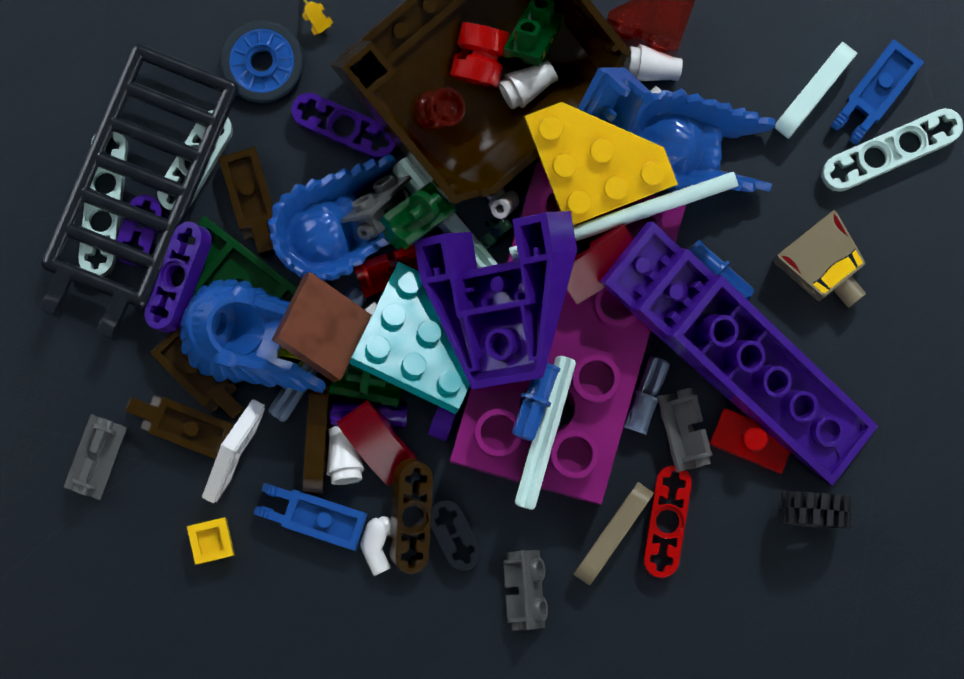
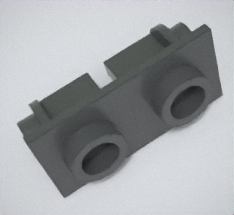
(371, 207)
(687, 447)
(95, 457)
(527, 572)

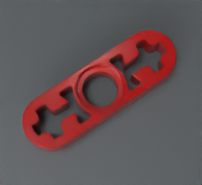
(653, 549)

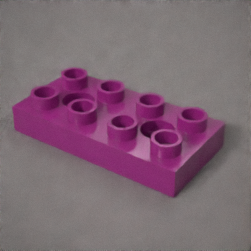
(608, 354)

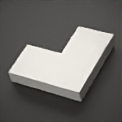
(231, 451)

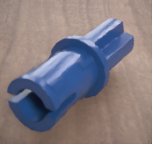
(718, 267)
(534, 404)

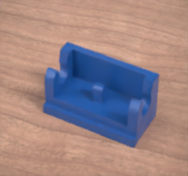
(615, 97)

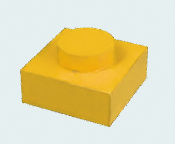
(210, 541)

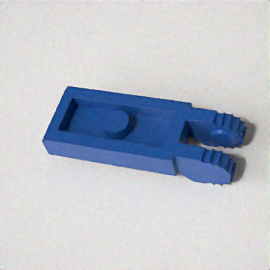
(879, 88)
(316, 517)

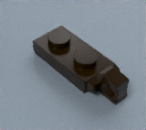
(249, 196)
(201, 387)
(181, 424)

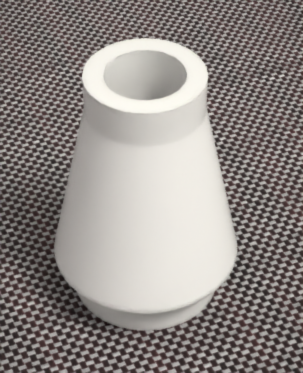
(652, 65)
(526, 84)
(343, 461)

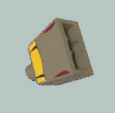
(824, 261)

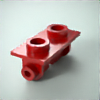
(376, 272)

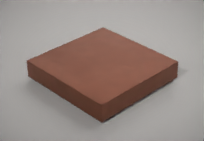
(321, 327)

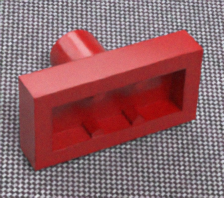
(748, 441)

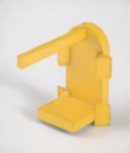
(314, 13)

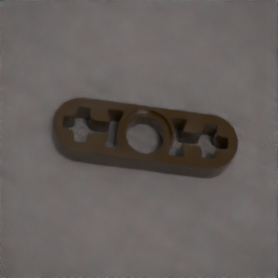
(316, 441)
(422, 528)

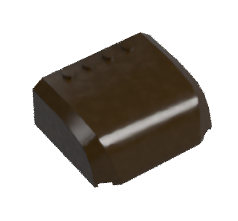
(491, 144)

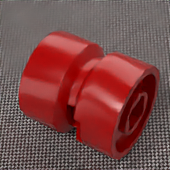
(479, 54)

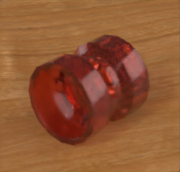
(448, 108)

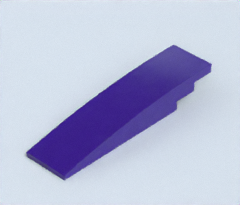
(739, 352)

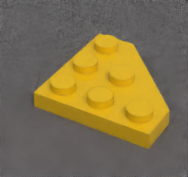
(595, 162)

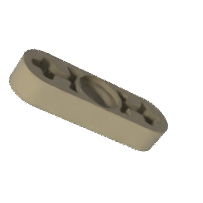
(613, 533)

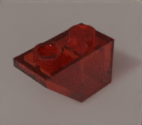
(655, 21)

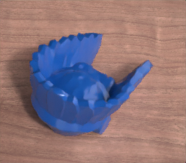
(693, 135)
(309, 225)
(231, 334)

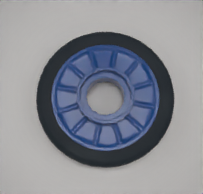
(256, 38)

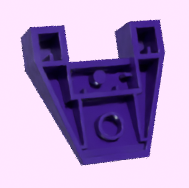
(502, 313)

